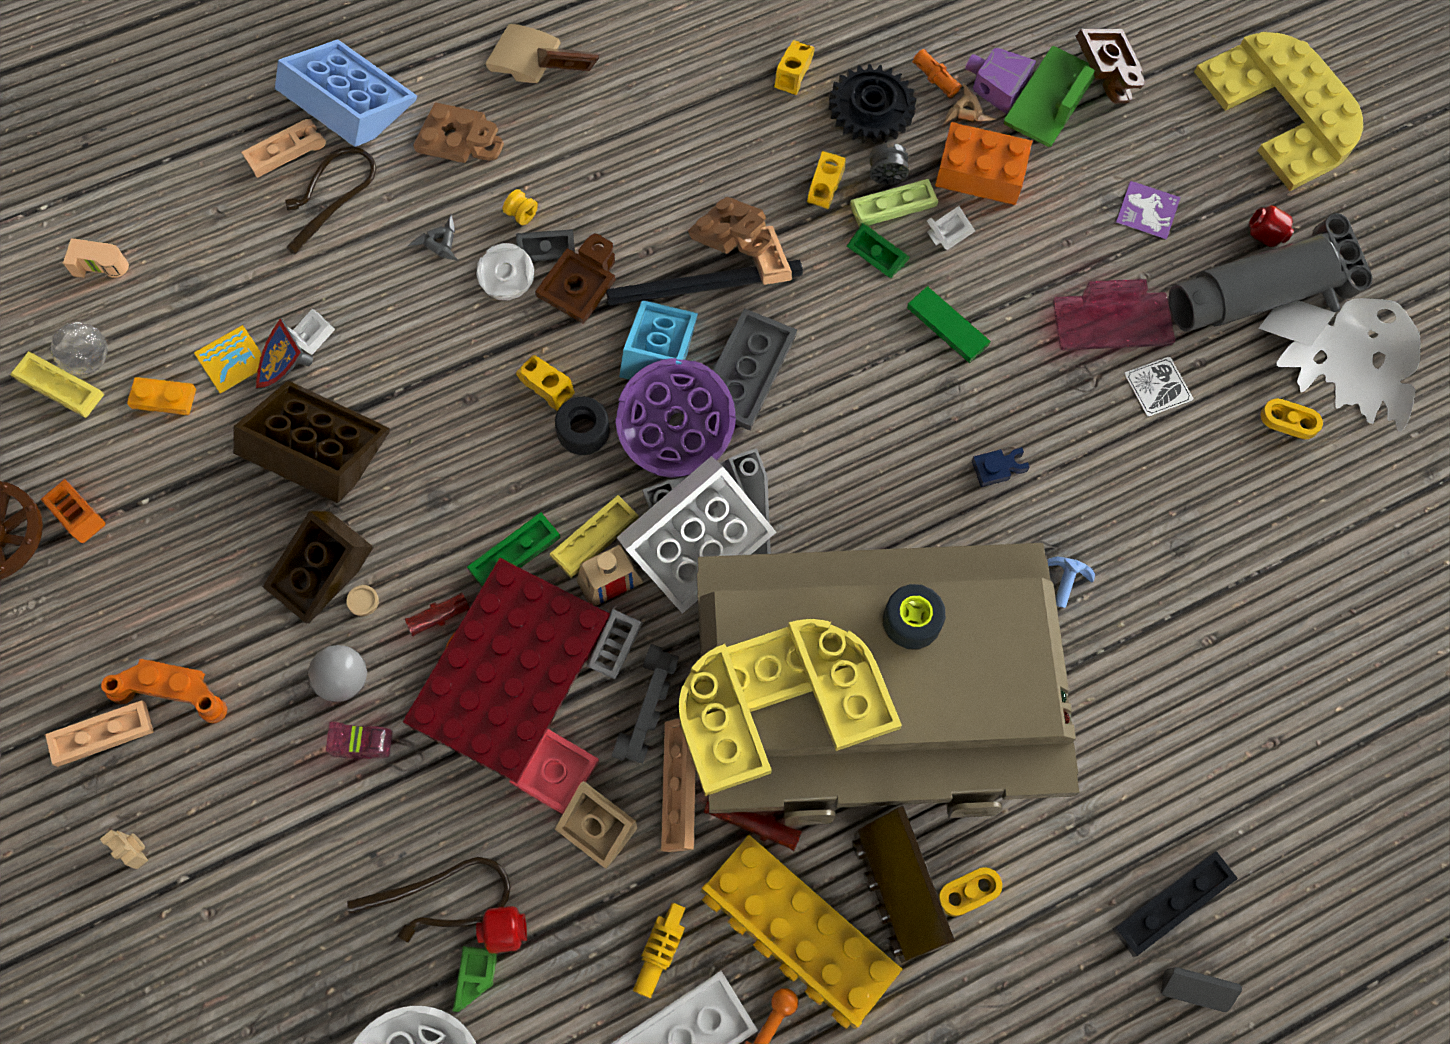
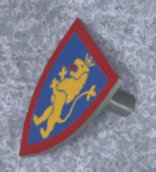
(279, 357)

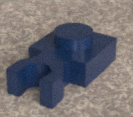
(996, 468)

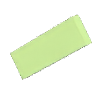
(894, 203)

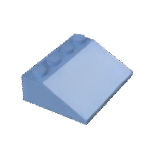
(343, 91)

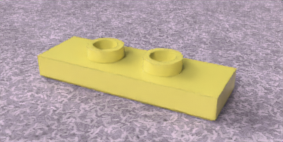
(57, 384)
(594, 535)

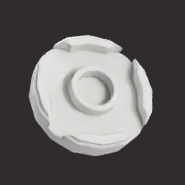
(505, 271)

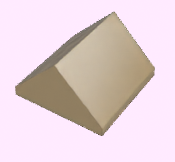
(596, 825)

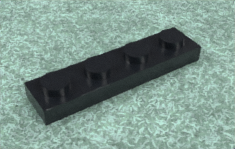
(1174, 904)

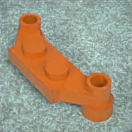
(168, 683)

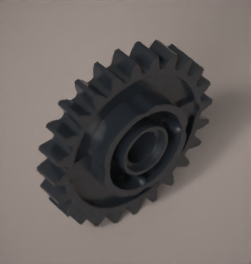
(872, 104)

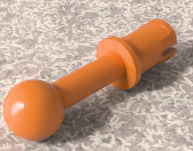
(784, 1004)

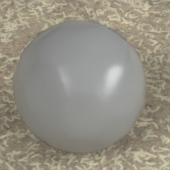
(337, 673)

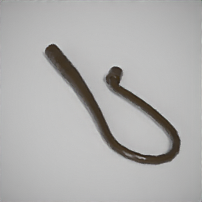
(317, 222)
(393, 895)

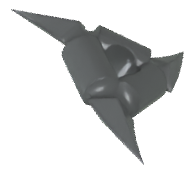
(443, 248)

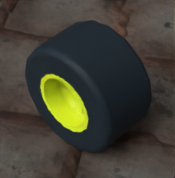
(918, 605)

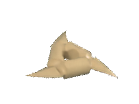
(969, 99)

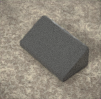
(546, 244)
(1200, 989)

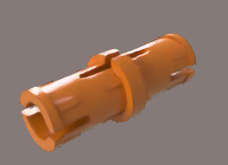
(937, 73)

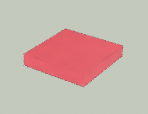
(556, 771)

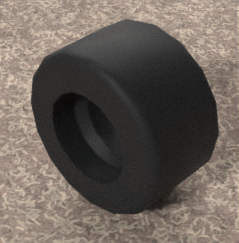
(577, 409)

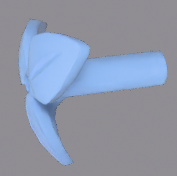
(1071, 568)

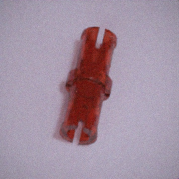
(437, 614)

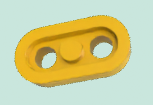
(1290, 417)
(969, 893)

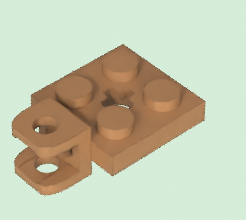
(468, 138)
(732, 225)

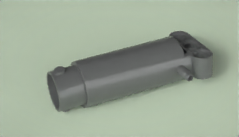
(1275, 278)

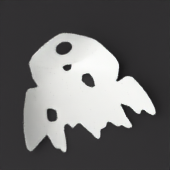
(1351, 357)

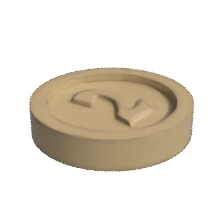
(362, 600)

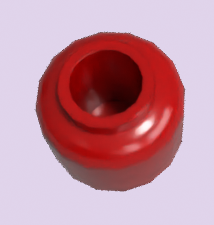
(1271, 226)
(502, 929)

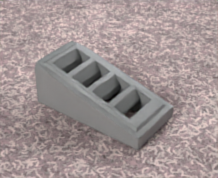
(609, 628)

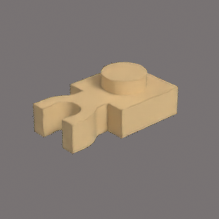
(125, 847)

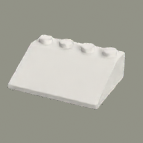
(694, 520)

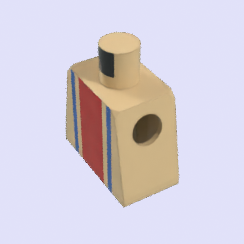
(607, 575)

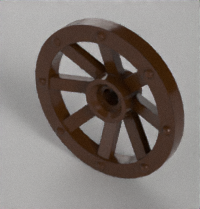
(27, 543)

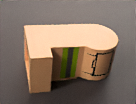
(94, 257)

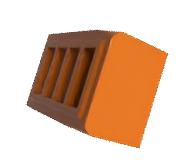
(83, 525)

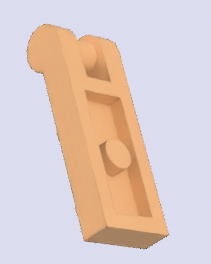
(283, 147)

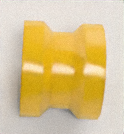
(520, 207)

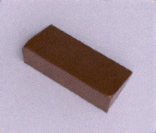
(566, 59)

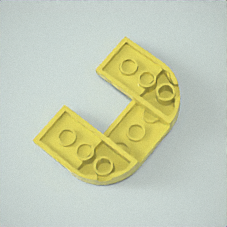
(1310, 87)
(769, 670)

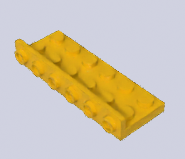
(800, 932)

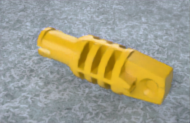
(660, 949)

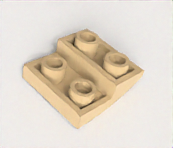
(518, 53)

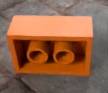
(983, 163)

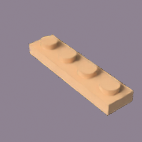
(678, 791)

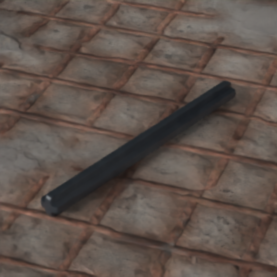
(691, 284)

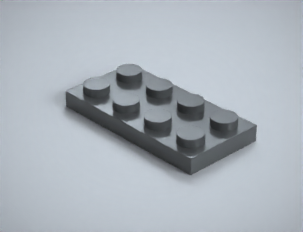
(753, 362)

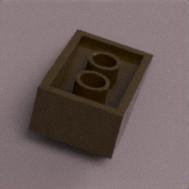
(317, 564)

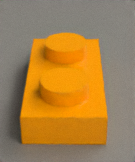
(161, 396)

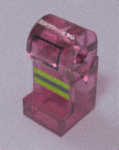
(358, 741)

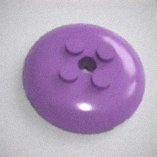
(670, 389)

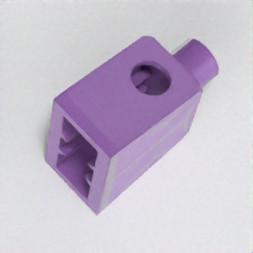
(1000, 77)

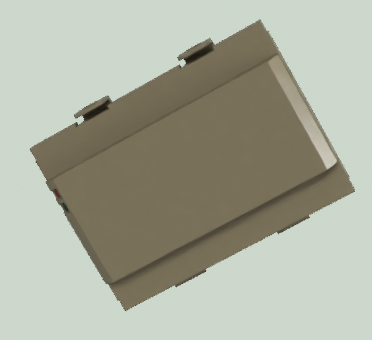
(975, 707)

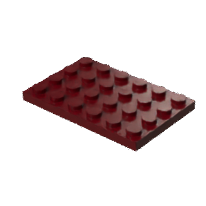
(507, 670)

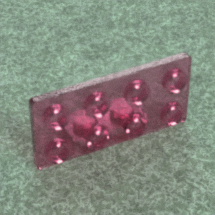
(1114, 317)

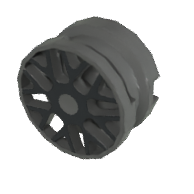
(888, 163)

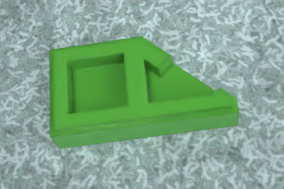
(474, 976)

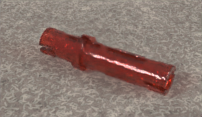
(761, 826)

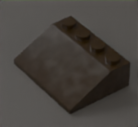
(309, 440)
(902, 886)

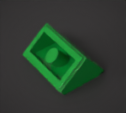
(877, 251)

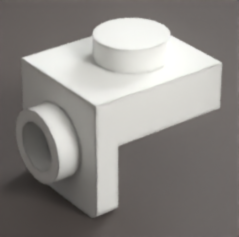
(950, 228)
(311, 332)

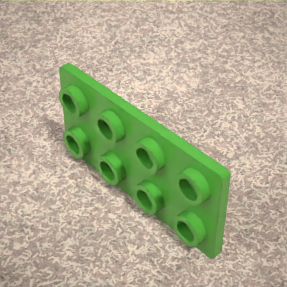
(1050, 96)

